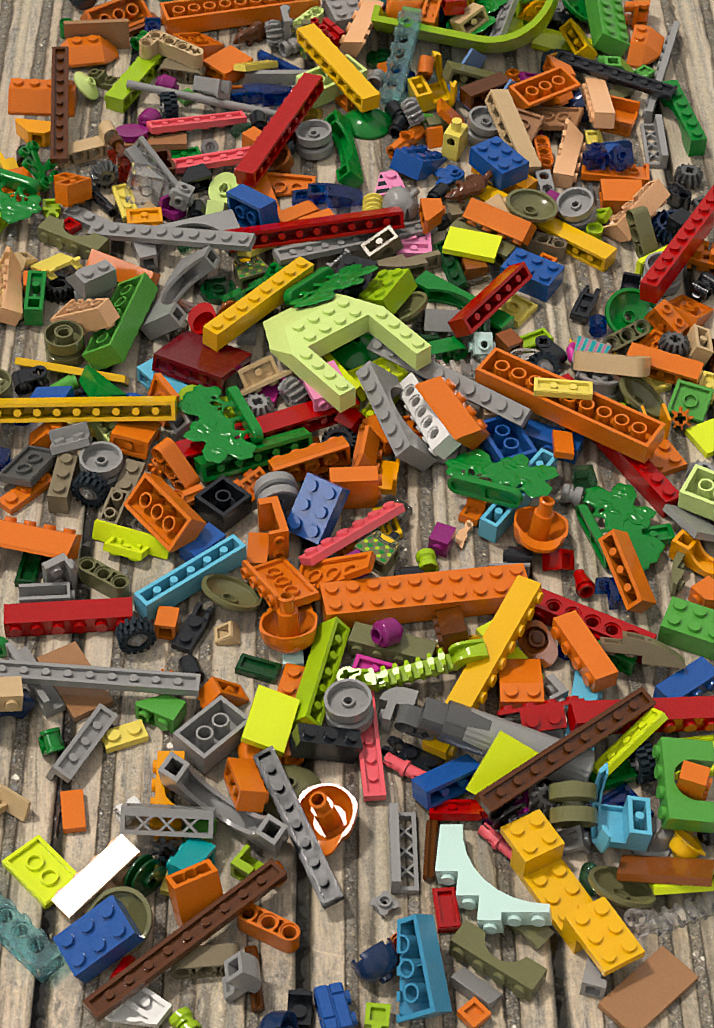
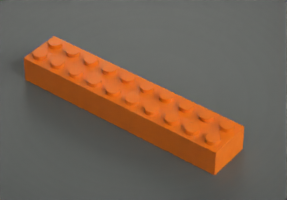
(208, 15)
(596, 419)
(418, 595)

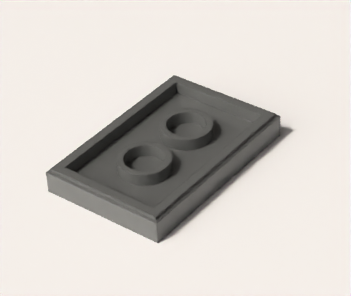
(28, 466)

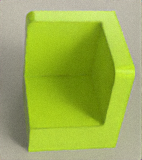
(244, 864)

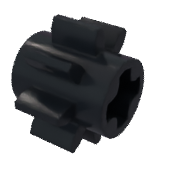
(701, 290)
(159, 846)

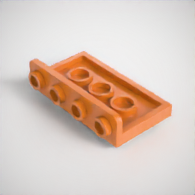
(278, 577)

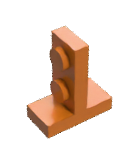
(431, 12)

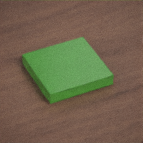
(691, 397)

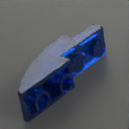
(261, 93)
(328, 193)

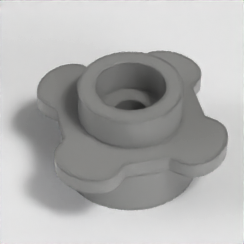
(384, 909)

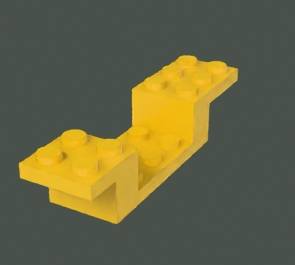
(576, 917)

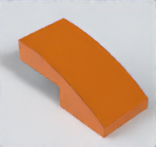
(473, 511)

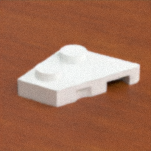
(142, 1009)

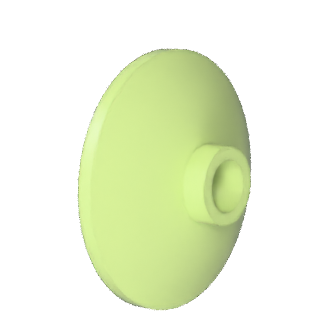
(86, 85)
(220, 184)

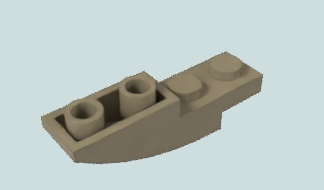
(416, 264)
(113, 508)
(652, 651)

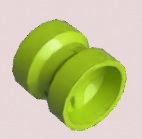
(595, 230)
(427, 560)
(183, 1019)

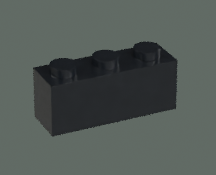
(325, 743)

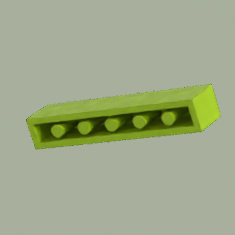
(142, 70)
(320, 671)

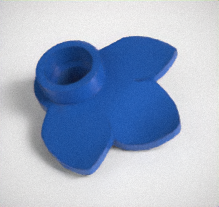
(449, 174)

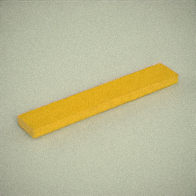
(64, 369)

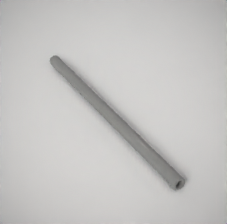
(199, 98)

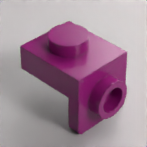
(169, 211)

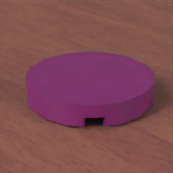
(132, 132)

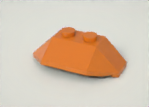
(644, 46)
(90, 51)
(367, 448)

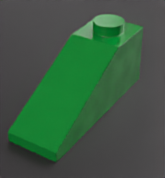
(35, 298)
(97, 385)

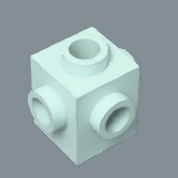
(481, 344)

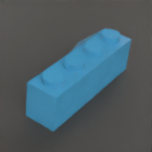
(421, 971)

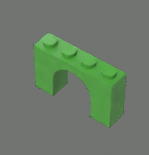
(675, 808)

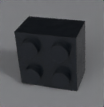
(223, 503)

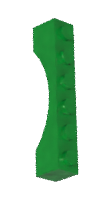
(692, 133)
(350, 169)
(443, 292)

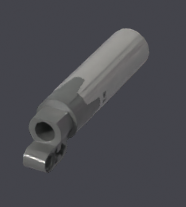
(476, 731)

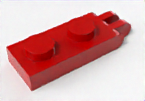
(458, 810)

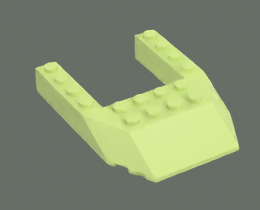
(308, 333)

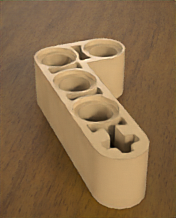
(171, 47)
(91, 148)
(612, 363)

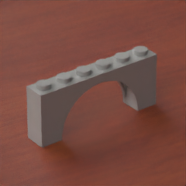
(148, 253)
(165, 312)
(380, 389)
(261, 830)

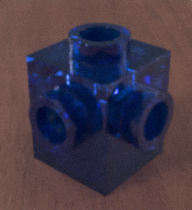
(594, 156)
(620, 158)

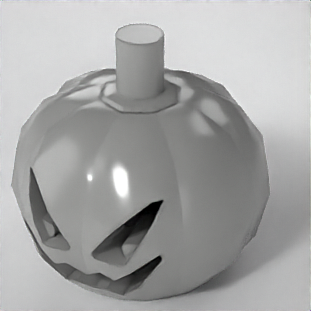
(404, 199)

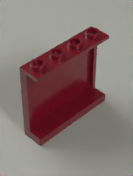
(195, 363)

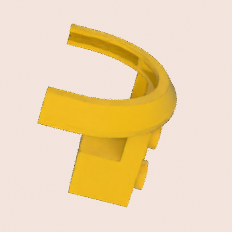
(429, 94)

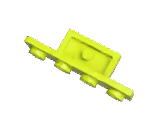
(127, 541)

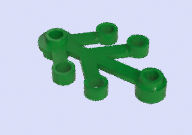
(39, 170)
(238, 293)

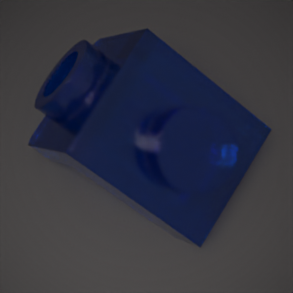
(607, 586)

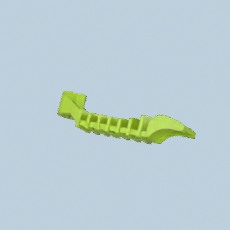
(459, 655)

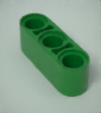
(449, 349)

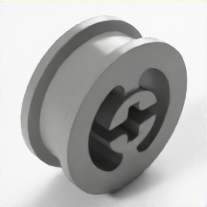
(602, 383)

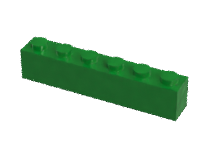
(270, 447)

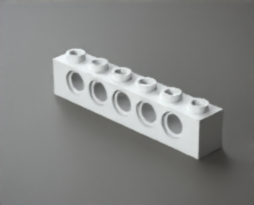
(427, 422)

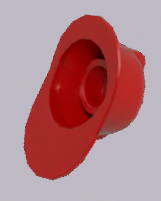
(199, 316)

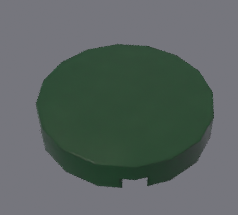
(376, 57)
(215, 288)

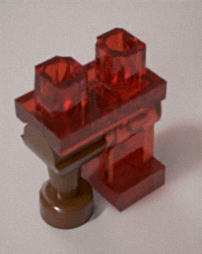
(119, 158)

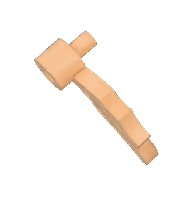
(462, 536)

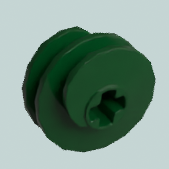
(145, 875)

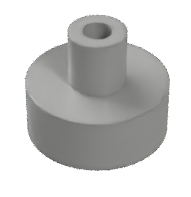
(213, 146)

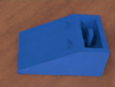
(416, 161)

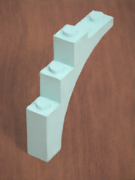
(472, 891)

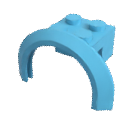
(621, 826)

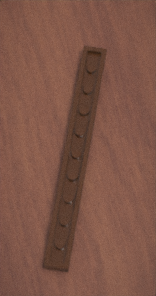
(59, 105)
(564, 751)
(183, 940)

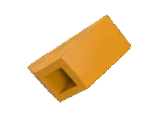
(34, 130)

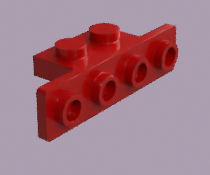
(541, 717)

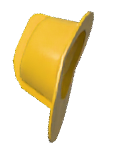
(686, 845)

